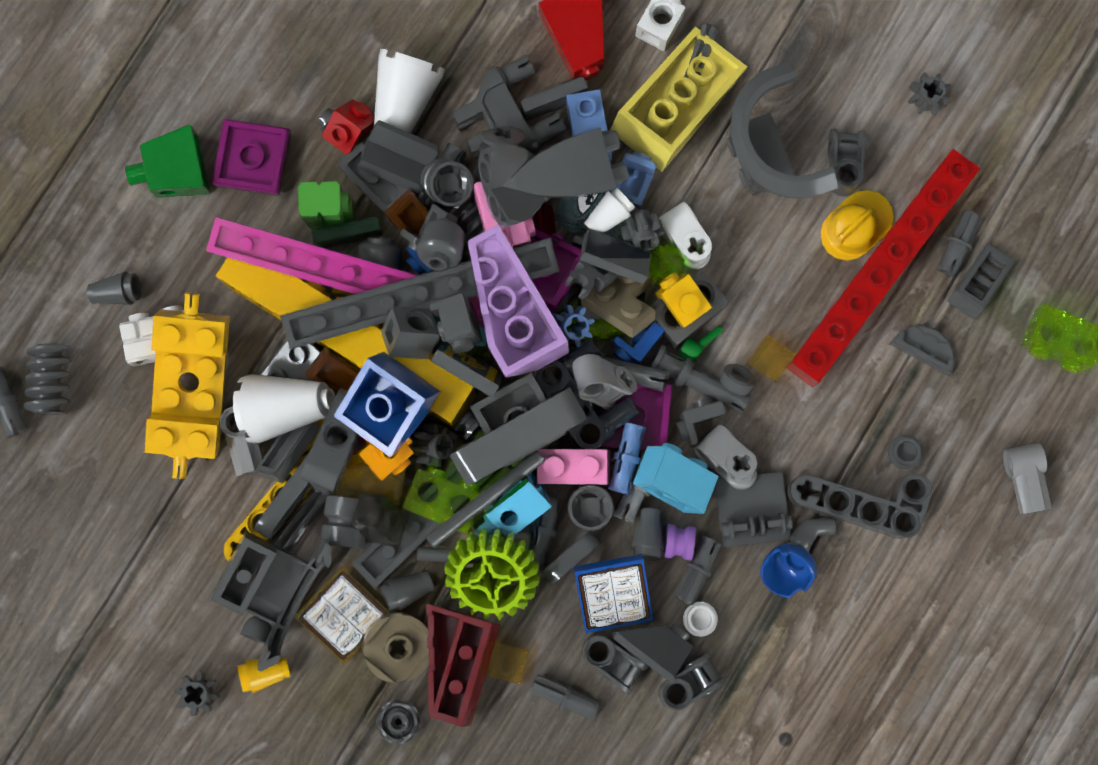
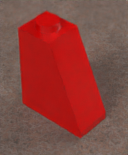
(576, 33)

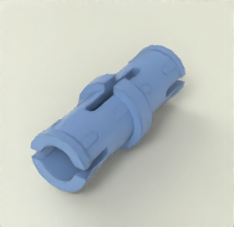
(627, 458)

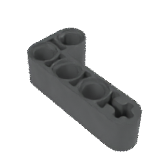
(518, 436)
(855, 500)

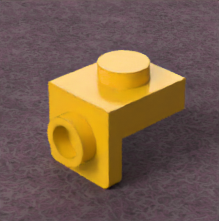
(683, 298)

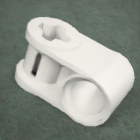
(685, 231)

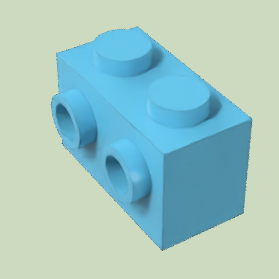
(676, 478)

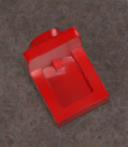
(348, 125)

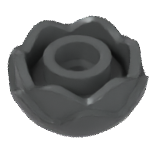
(387, 722)

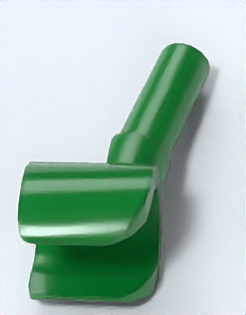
(693, 349)

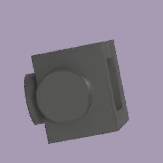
(457, 323)

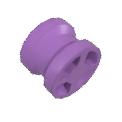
(679, 542)

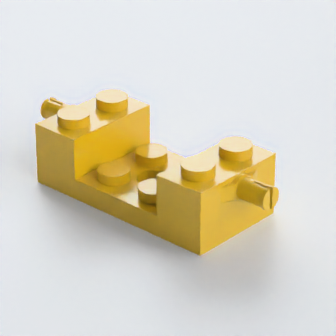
(183, 420)

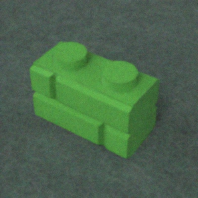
(324, 204)

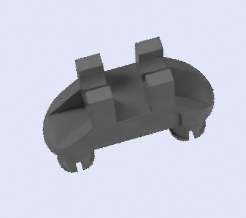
(499, 109)

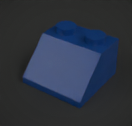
(386, 403)

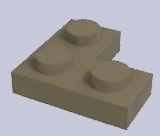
(620, 305)

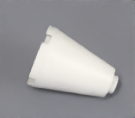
(403, 89)
(278, 405)

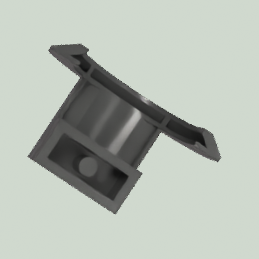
(760, 146)
(269, 586)

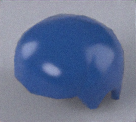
(788, 570)

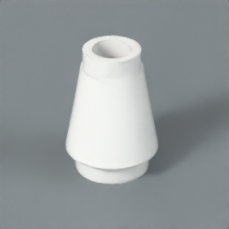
(610, 211)

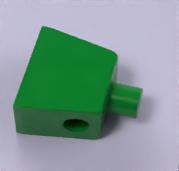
(171, 165)

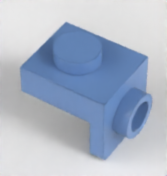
(640, 176)

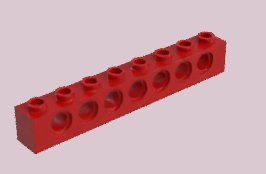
(882, 268)

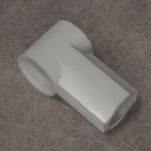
(244, 454)
(1027, 468)

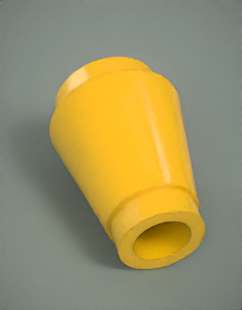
(256, 680)

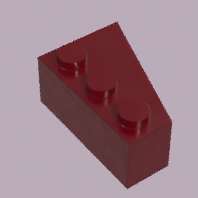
(458, 662)

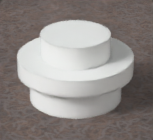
(700, 619)

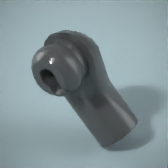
(809, 529)

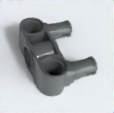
(328, 461)

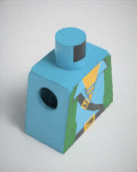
(515, 507)

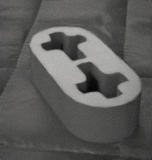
(571, 557)

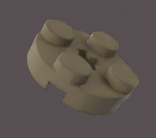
(377, 646)

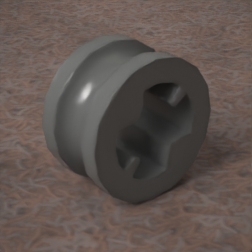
(467, 425)

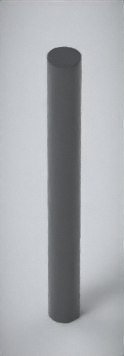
(485, 499)

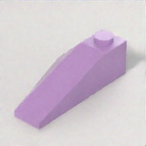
(514, 315)

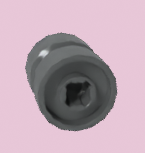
(446, 182)
(590, 507)
(339, 528)

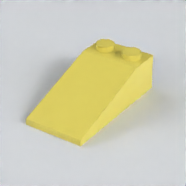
(673, 107)

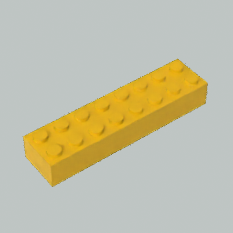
(284, 294)

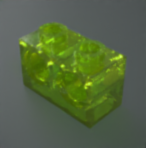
(1065, 330)
(440, 508)

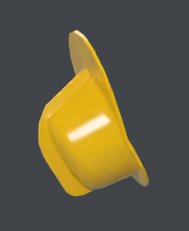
(856, 225)

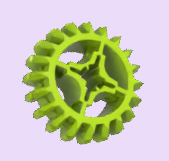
(505, 561)

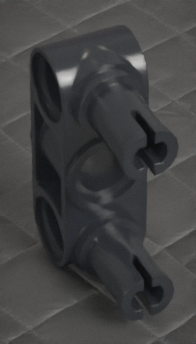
(607, 421)

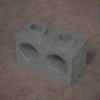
(677, 335)

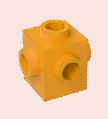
(383, 464)

